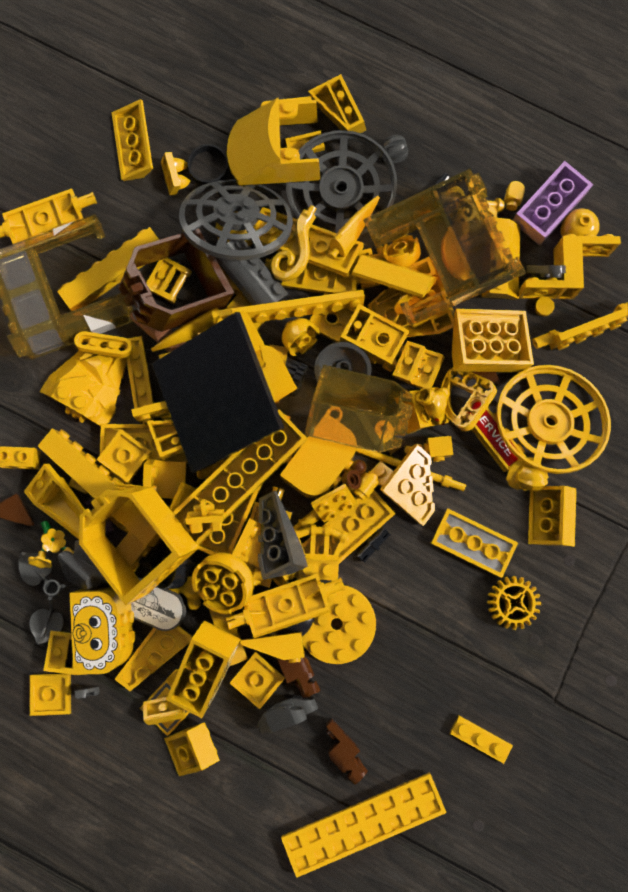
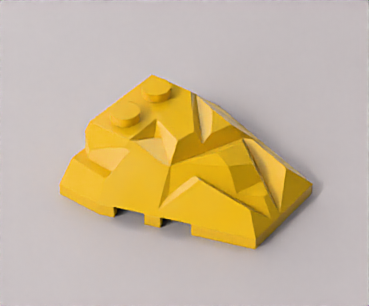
(88, 385)

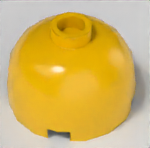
(580, 223)
(402, 251)
(299, 336)

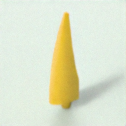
(350, 232)
(187, 331)

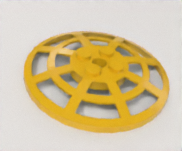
(559, 413)

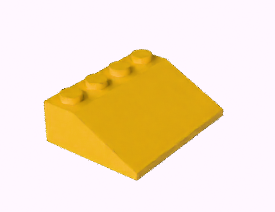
(491, 341)

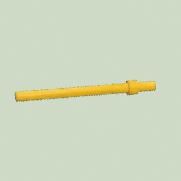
(445, 480)

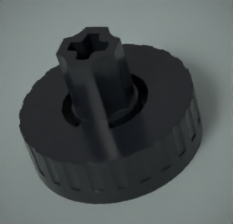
(179, 575)

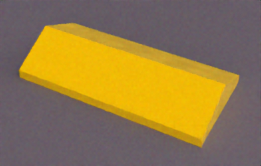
(132, 141)
(394, 275)

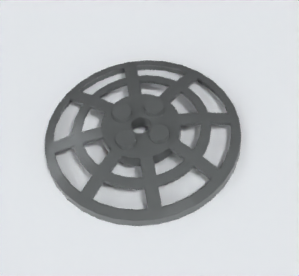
(343, 175)
(245, 219)

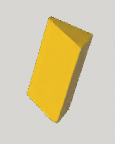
(161, 711)

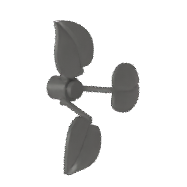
(43, 620)

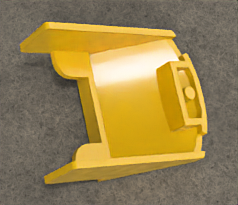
(256, 148)

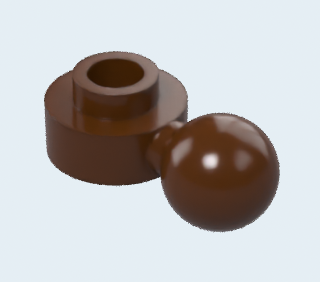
(352, 478)

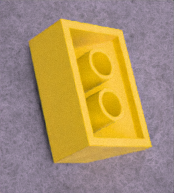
(552, 516)

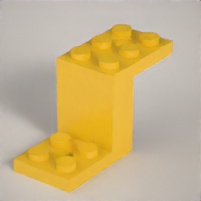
(569, 252)

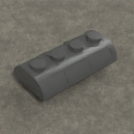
(252, 277)

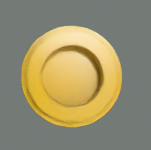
(544, 306)

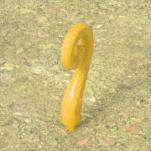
(302, 228)

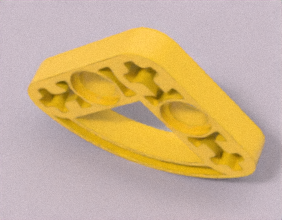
(478, 395)

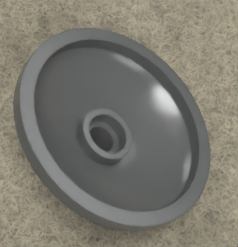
(340, 353)

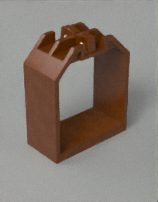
(204, 266)

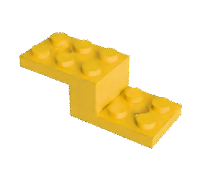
(362, 329)

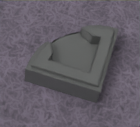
(91, 691)

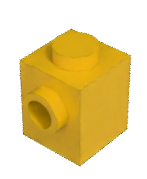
(439, 448)

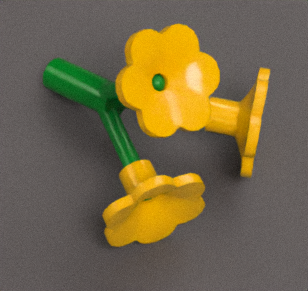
(52, 541)

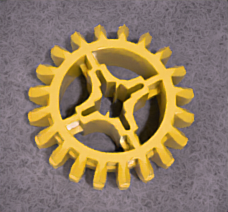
(524, 589)

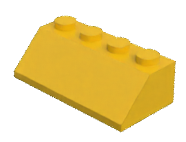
(511, 233)

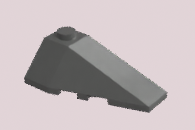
(280, 547)

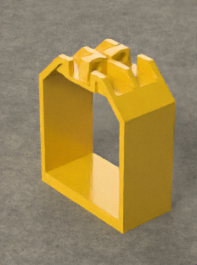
(106, 557)

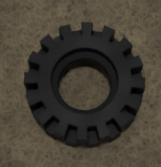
(297, 371)

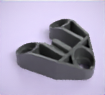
(286, 713)

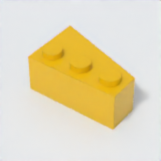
(338, 104)

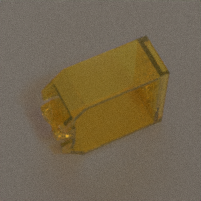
(356, 426)

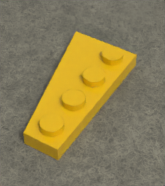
(152, 654)

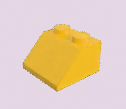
(192, 749)

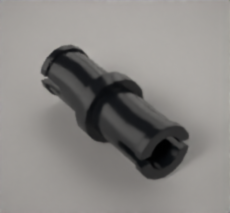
(373, 544)

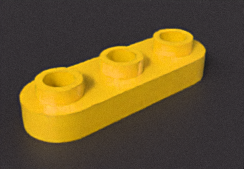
(96, 340)

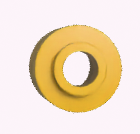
(368, 485)

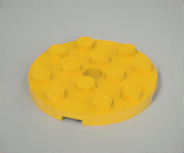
(352, 638)

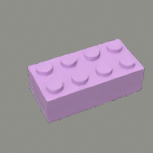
(552, 202)

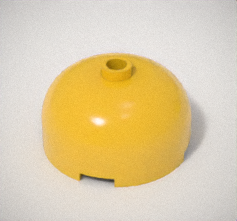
(223, 582)

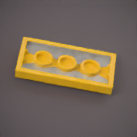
(474, 543)

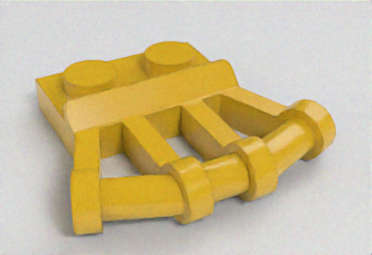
(323, 564)

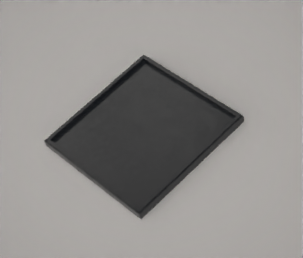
(217, 394)

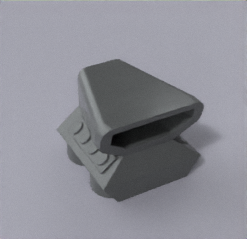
(80, 569)

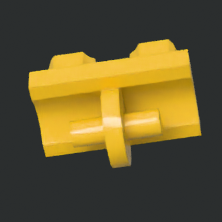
(205, 514)

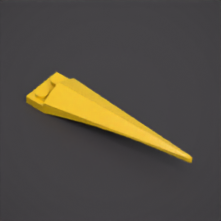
(55, 498)

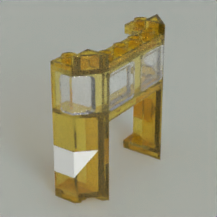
(30, 303)

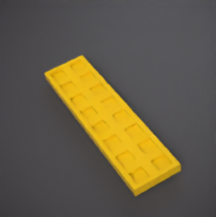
(363, 824)

